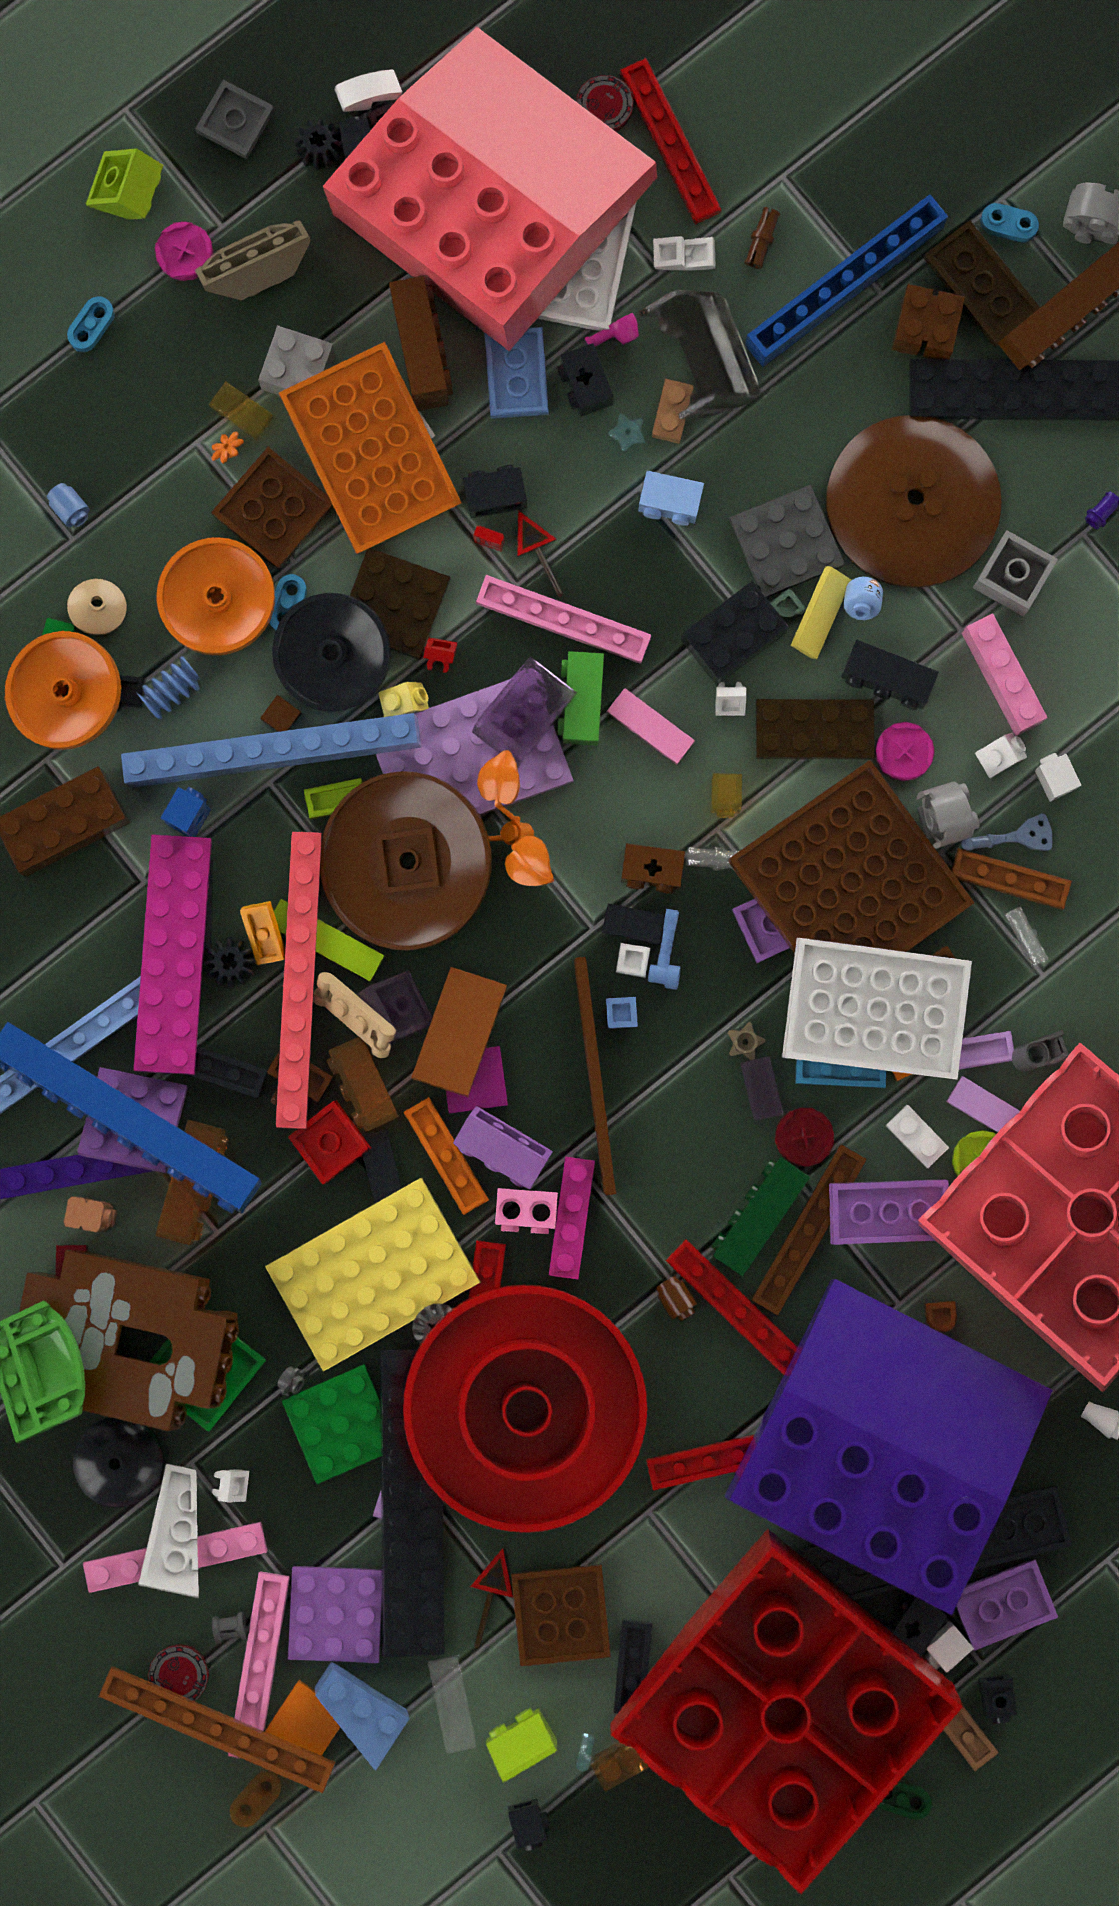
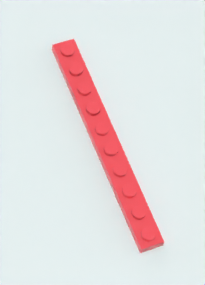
(298, 980)

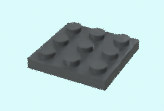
(786, 541)

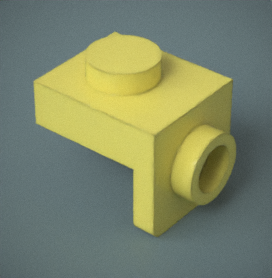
(404, 699)

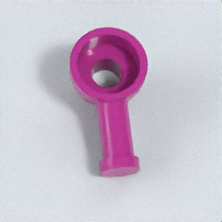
(623, 330)

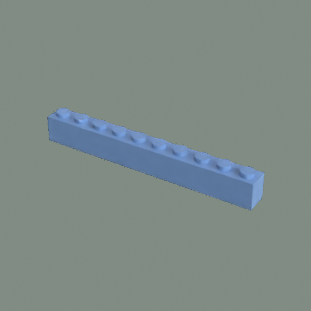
(271, 750)

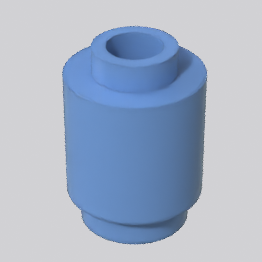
(68, 505)

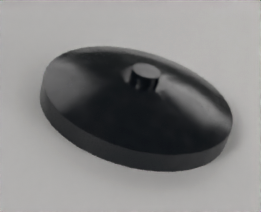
(331, 652)

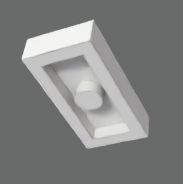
(917, 1136)

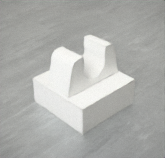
(730, 700)
(232, 1485)

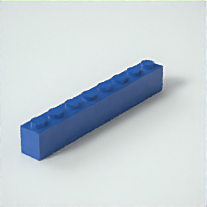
(846, 280)

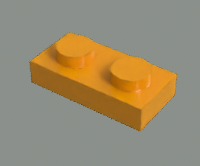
(263, 932)

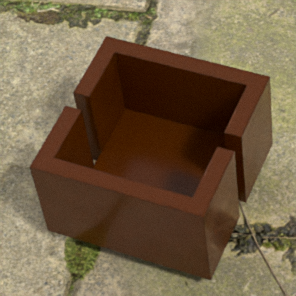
(928, 320)

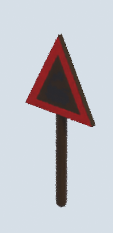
(531, 538)
(494, 1580)

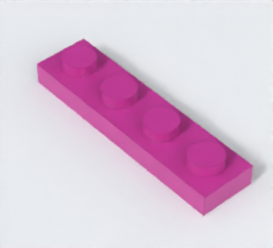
(571, 1218)

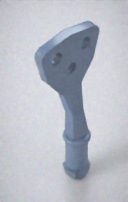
(1020, 836)

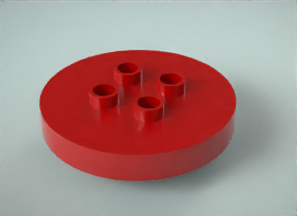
(524, 1408)

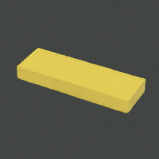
(820, 612)

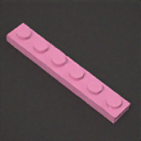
(563, 619)
(211, 1550)
(261, 1649)

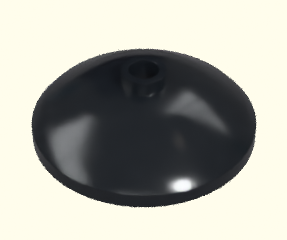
(139, 1459)

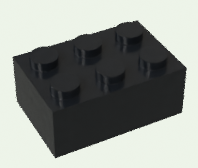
(734, 633)

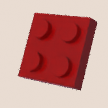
(329, 1142)

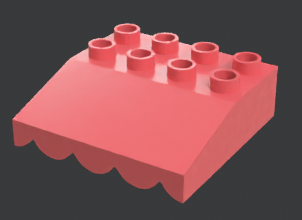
(489, 186)
(1043, 1215)

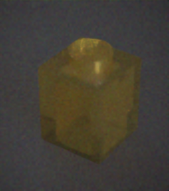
(726, 794)

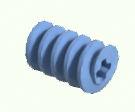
(170, 688)

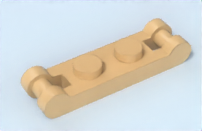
(354, 1013)

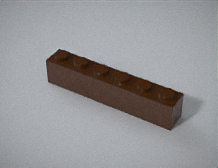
(1064, 311)

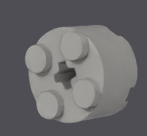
(1093, 214)
(947, 814)

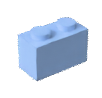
(670, 498)

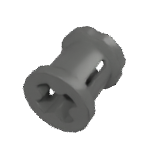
(229, 1628)

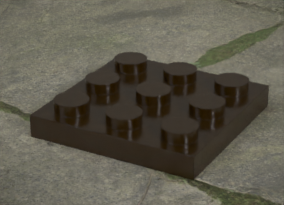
(403, 598)

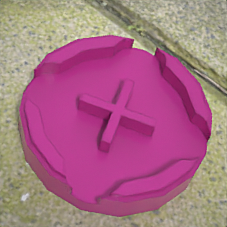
(182, 250)
(904, 751)

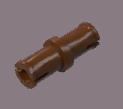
(762, 238)

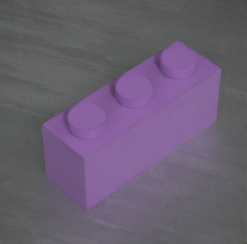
(502, 1148)

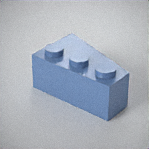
(361, 1712)

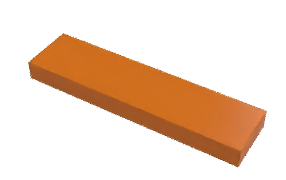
(446, 1156)

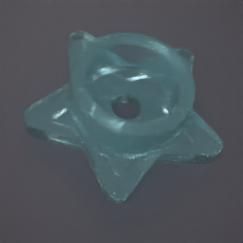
(627, 439)

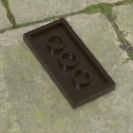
(990, 289)
(815, 729)

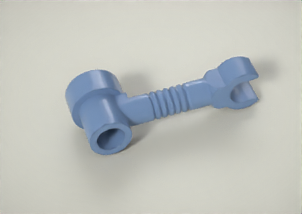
(663, 972)

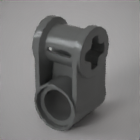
(1045, 1051)

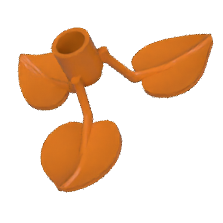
(530, 858)

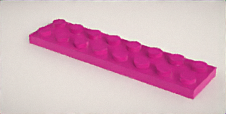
(172, 955)

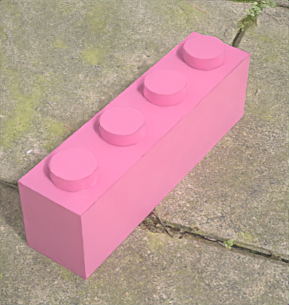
(1004, 674)

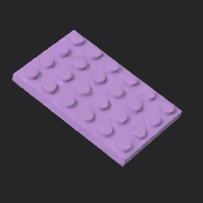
(458, 755)

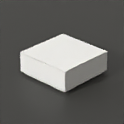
(633, 960)

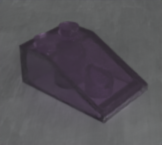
(523, 711)

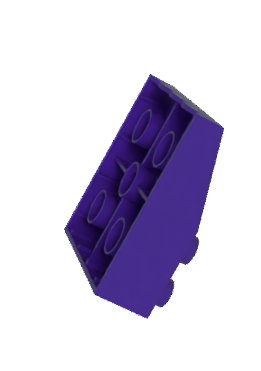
(890, 1446)

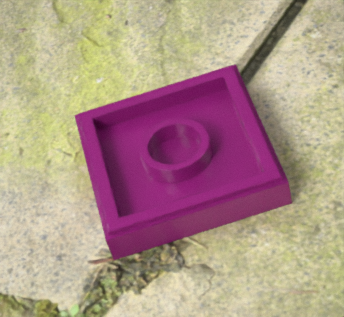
(487, 1089)

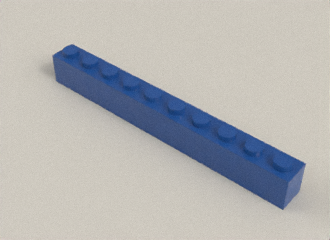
(126, 1119)

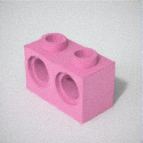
(527, 1201)

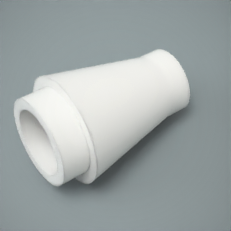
(1103, 1419)

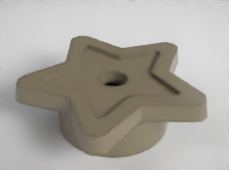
(753, 1041)

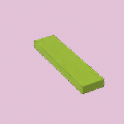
(338, 946)

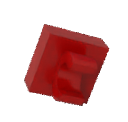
(441, 651)

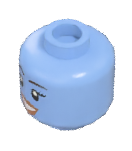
(863, 598)

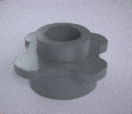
(291, 1381)

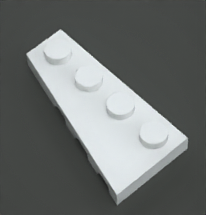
(172, 1544)

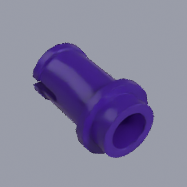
(1100, 513)

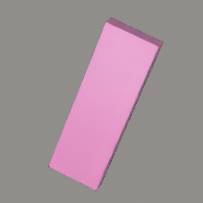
(650, 726)

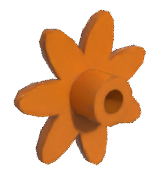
(227, 448)

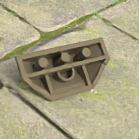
(255, 261)

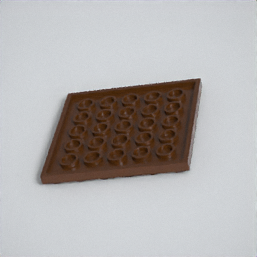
(852, 870)

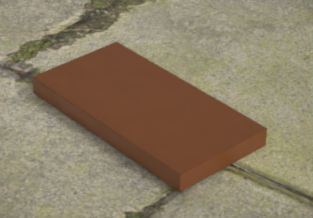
(459, 1032)

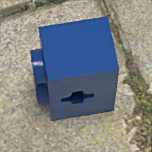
(186, 812)

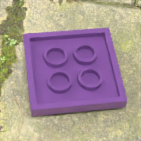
(157, 1095)
(335, 1614)

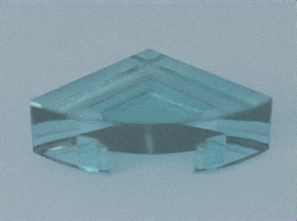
(584, 1753)

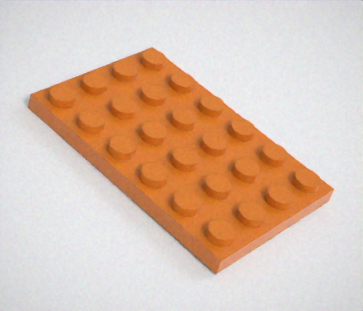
(370, 447)

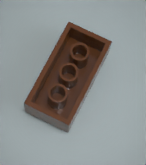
(418, 337)
(61, 821)

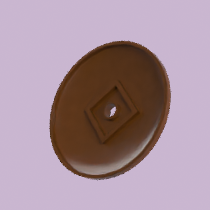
(907, 541)
(366, 869)

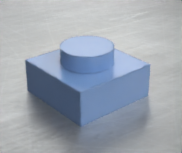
(621, 1012)

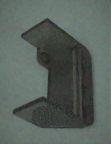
(711, 348)

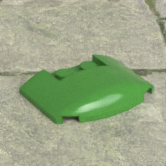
(39, 1371)

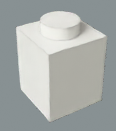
(1057, 776)
(947, 1648)

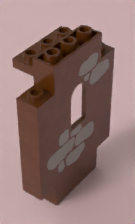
(107, 1292)

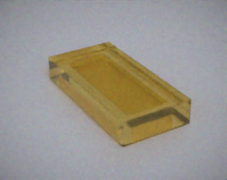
(241, 410)

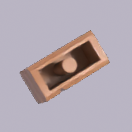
(89, 1214)

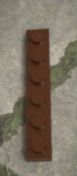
(806, 1232)

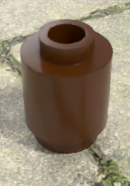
(676, 1298)

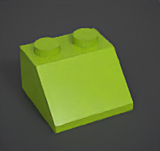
(125, 183)
(521, 1743)

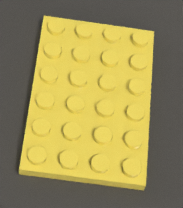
(372, 1274)

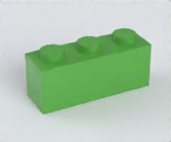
(582, 714)

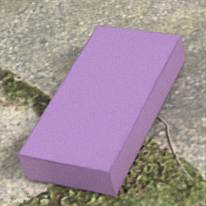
(986, 1050)

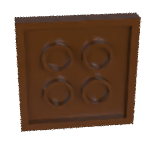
(273, 508)
(560, 1615)

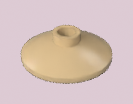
(96, 619)

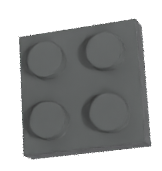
(235, 119)

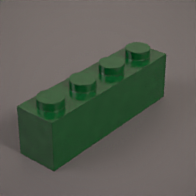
(760, 1215)

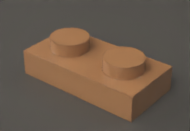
(673, 400)

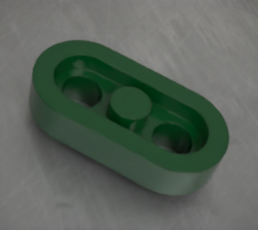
(900, 1799)

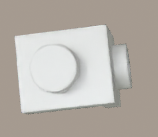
(1001, 754)

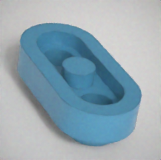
(1009, 225)
(88, 324)
(285, 602)

